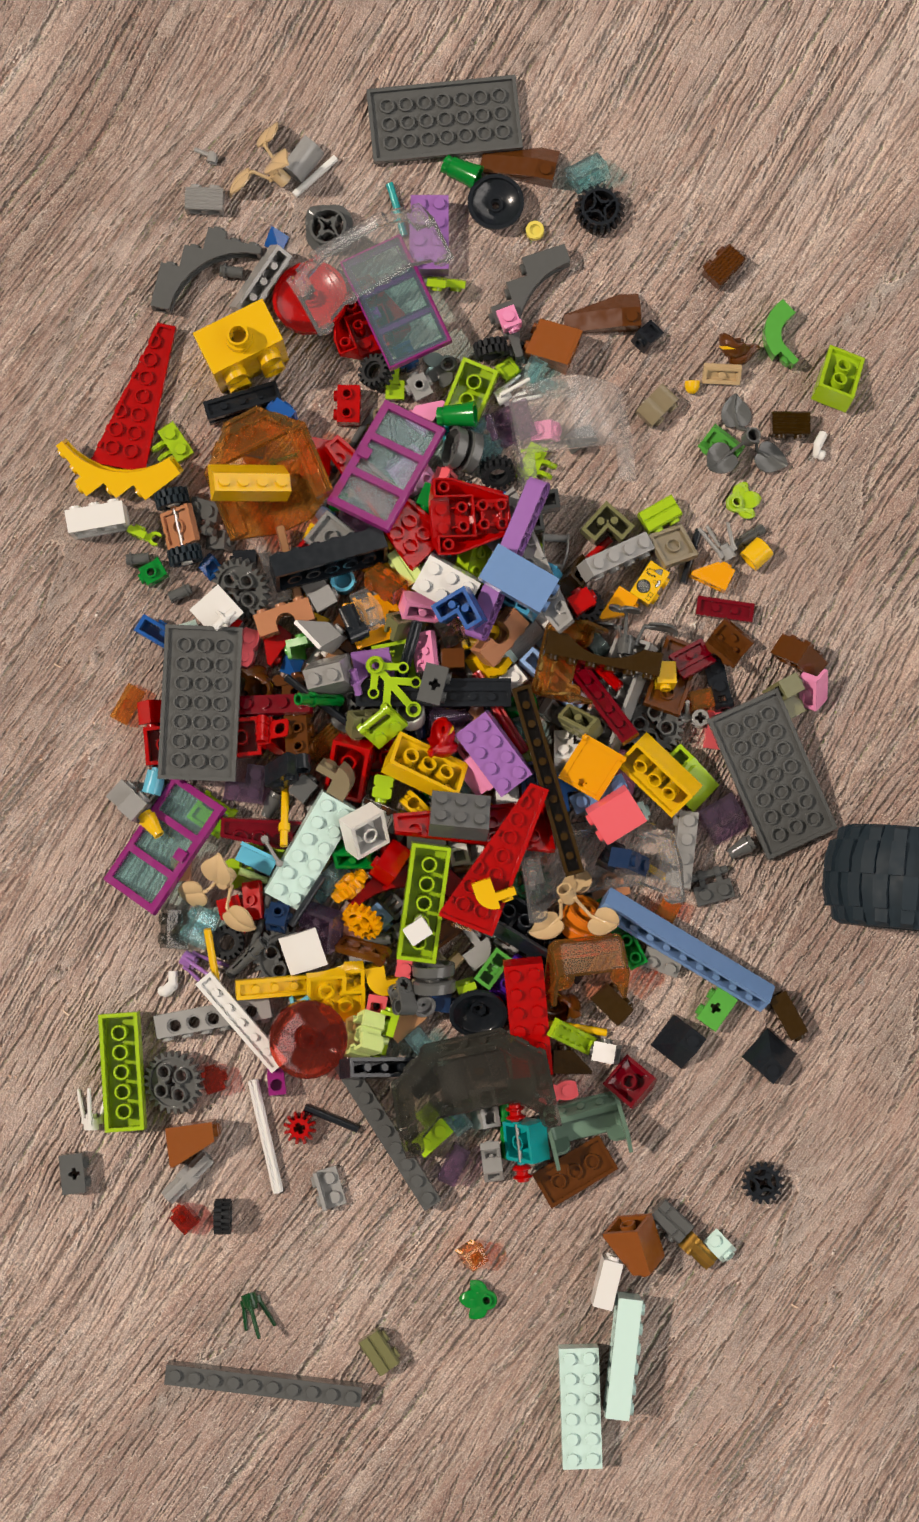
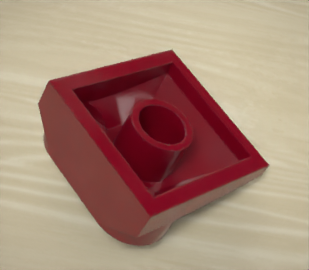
(630, 1082)

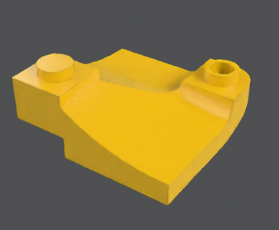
(339, 987)

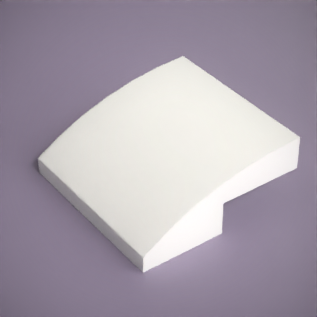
(303, 951)

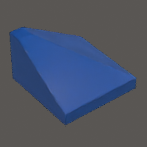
(276, 237)
(209, 566)
(290, 666)

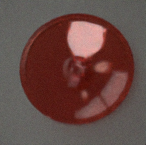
(308, 1039)

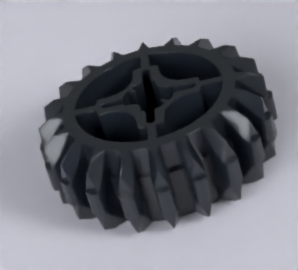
(594, 194)

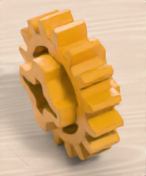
(349, 885)
(362, 921)

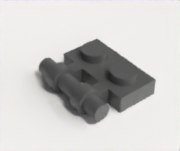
(206, 510)
(714, 891)

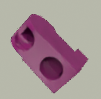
(276, 1083)

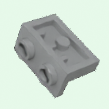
(328, 1187)

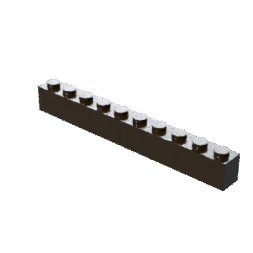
(548, 779)

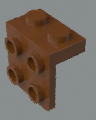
(728, 643)

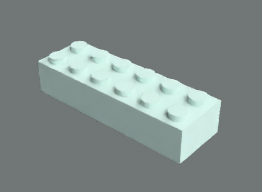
(308, 850)
(622, 1356)
(580, 1406)

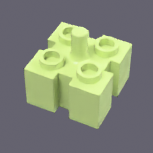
(365, 1034)

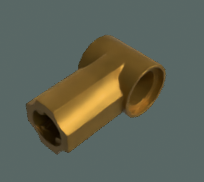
(694, 1247)

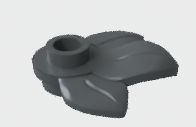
(437, 370)

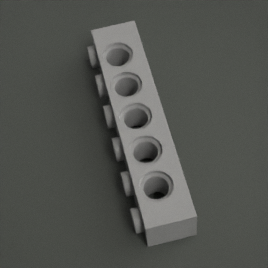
(165, 1031)

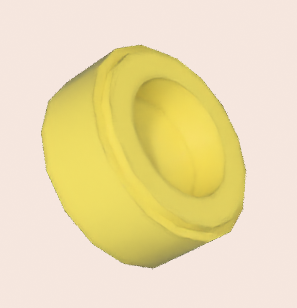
(534, 230)

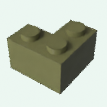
(607, 520)
(789, 688)

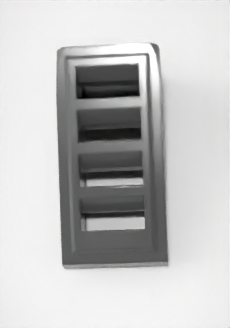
(397, 918)

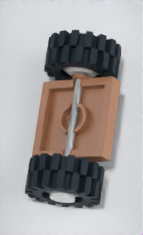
(179, 526)

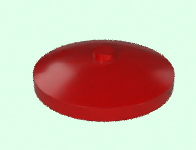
(289, 309)

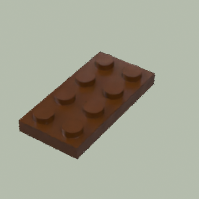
(671, 701)
(578, 1171)

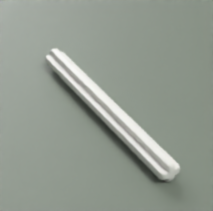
(265, 1136)

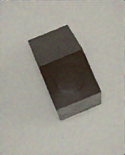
(571, 578)
(568, 1062)

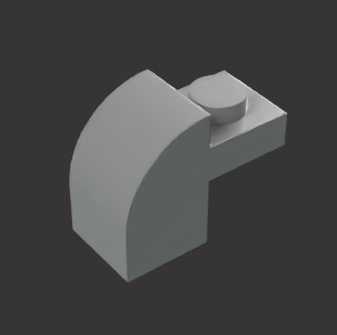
(480, 952)
(491, 1161)

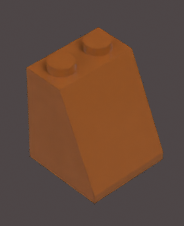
(553, 344)
(189, 1138)
(636, 1242)

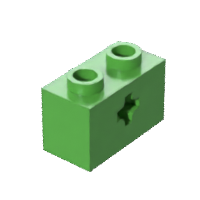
(491, 969)
(725, 1004)

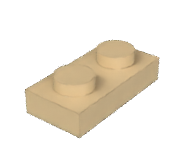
(721, 373)

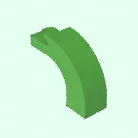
(772, 336)

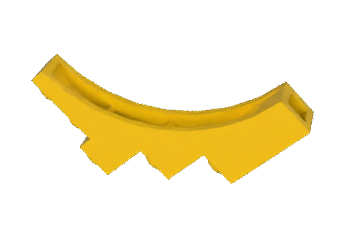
(117, 481)

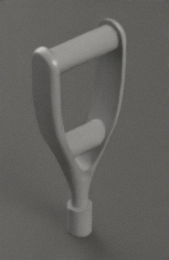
(557, 538)

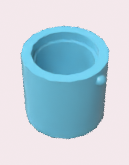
(344, 583)

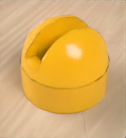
(692, 386)

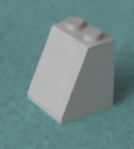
(329, 675)

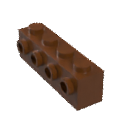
(300, 729)

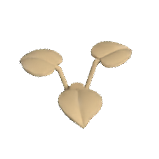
(274, 168)
(216, 870)
(601, 923)

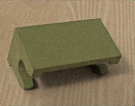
(399, 626)

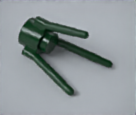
(249, 1302)

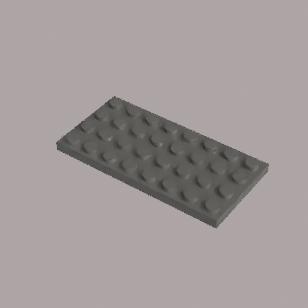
(444, 119)
(200, 703)
(772, 773)

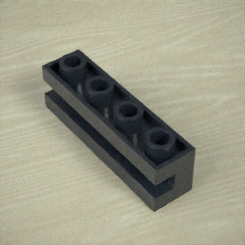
(236, 403)

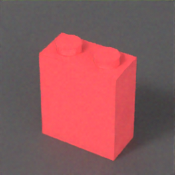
(615, 815)

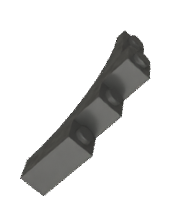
(194, 259)
(536, 269)

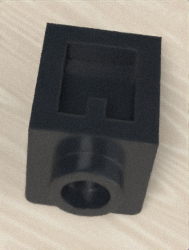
(646, 336)
(603, 858)

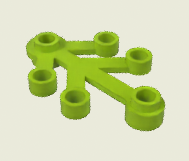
(392, 683)

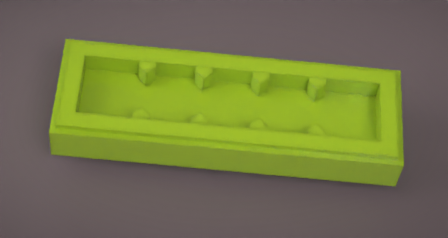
(571, 1036)

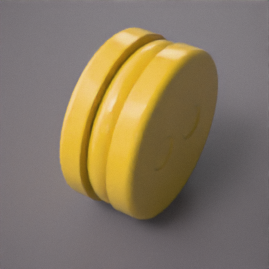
(412, 802)

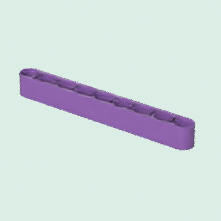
(516, 540)

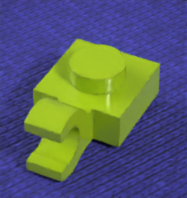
(396, 389)
(140, 532)

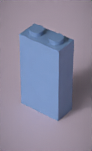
(519, 579)

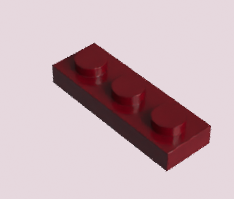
(723, 608)

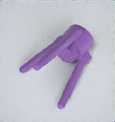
(190, 961)

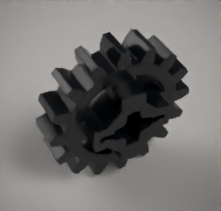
(766, 1176)

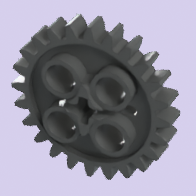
(240, 571)
(662, 720)
(267, 963)
(174, 1082)

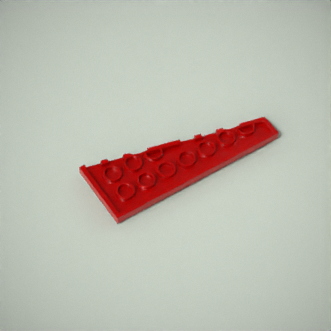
(133, 424)
(411, 529)
(417, 825)
(499, 862)

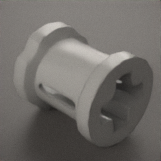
(703, 714)

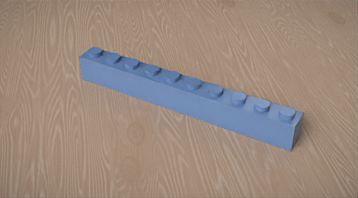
(689, 951)

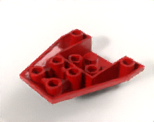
(354, 335)
(465, 515)

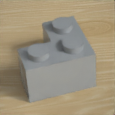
(321, 595)
(128, 800)

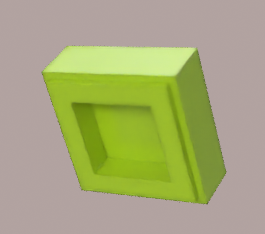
(508, 369)

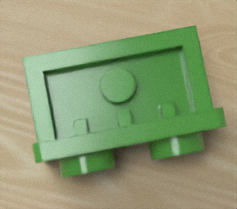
(716, 435)
(296, 647)

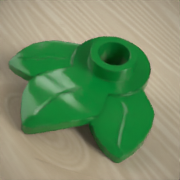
(475, 1299)

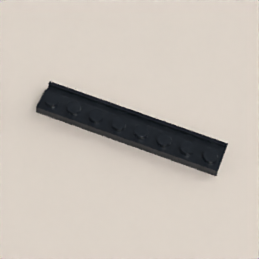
(460, 693)

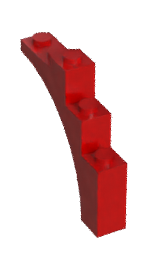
(375, 887)

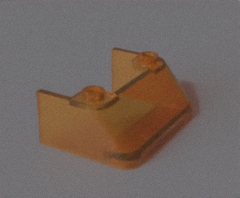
(555, 678)
(585, 957)

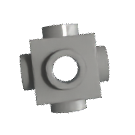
(418, 393)

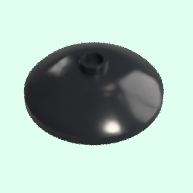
(495, 190)
(477, 1012)

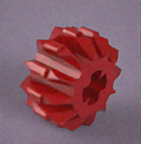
(296, 1133)

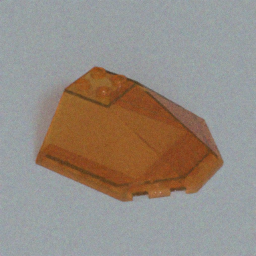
(271, 439)

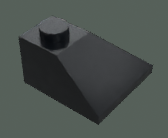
(678, 1041)
(769, 1056)

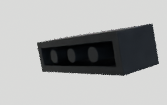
(372, 1067)

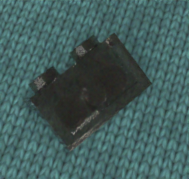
(452, 633)
(171, 924)

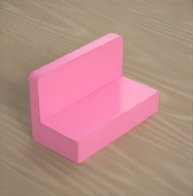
(815, 690)
(475, 778)

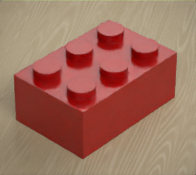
(359, 756)

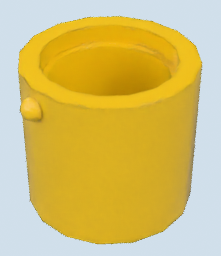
(756, 553)

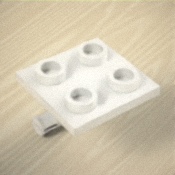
(216, 609)

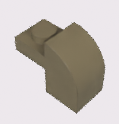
(341, 776)

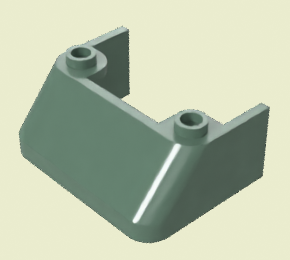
(588, 1118)

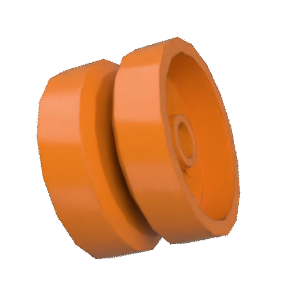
(576, 920)

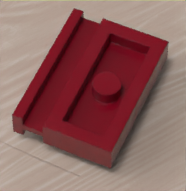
(692, 659)

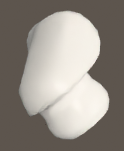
(818, 443)
(316, 655)
(170, 986)

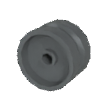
(462, 449)
(434, 978)

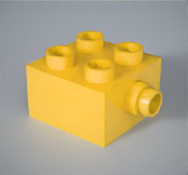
(242, 347)

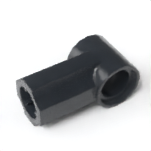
(354, 627)

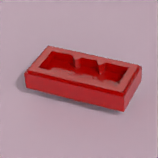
(253, 899)

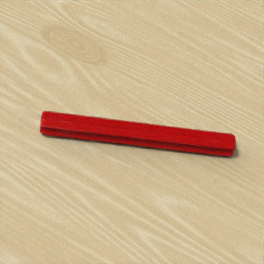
(506, 722)

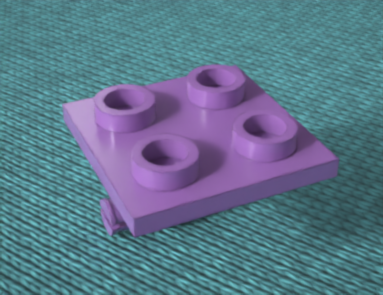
(360, 673)

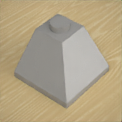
(323, 635)

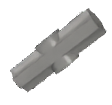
(187, 1176)

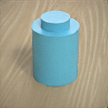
(152, 784)

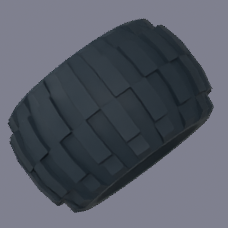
(873, 876)

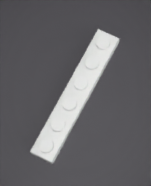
(237, 1018)

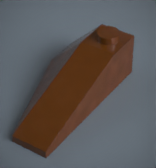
(527, 165)
(611, 315)

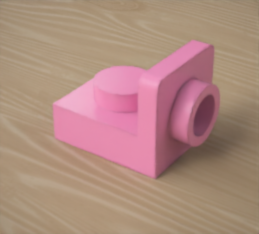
(509, 319)

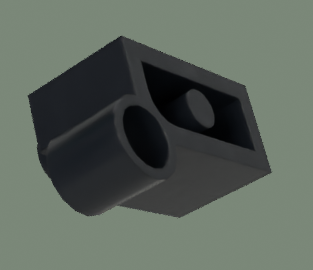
(286, 769)

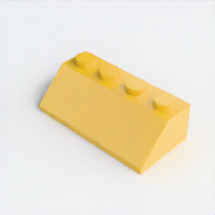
(249, 482)
(410, 764)
(659, 775)

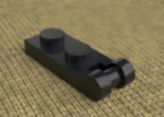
(718, 682)

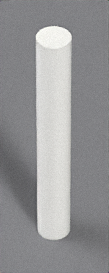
(316, 175)

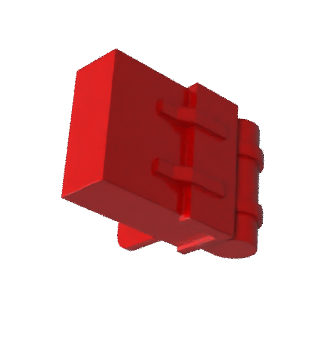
(271, 733)

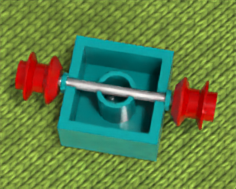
(524, 1141)

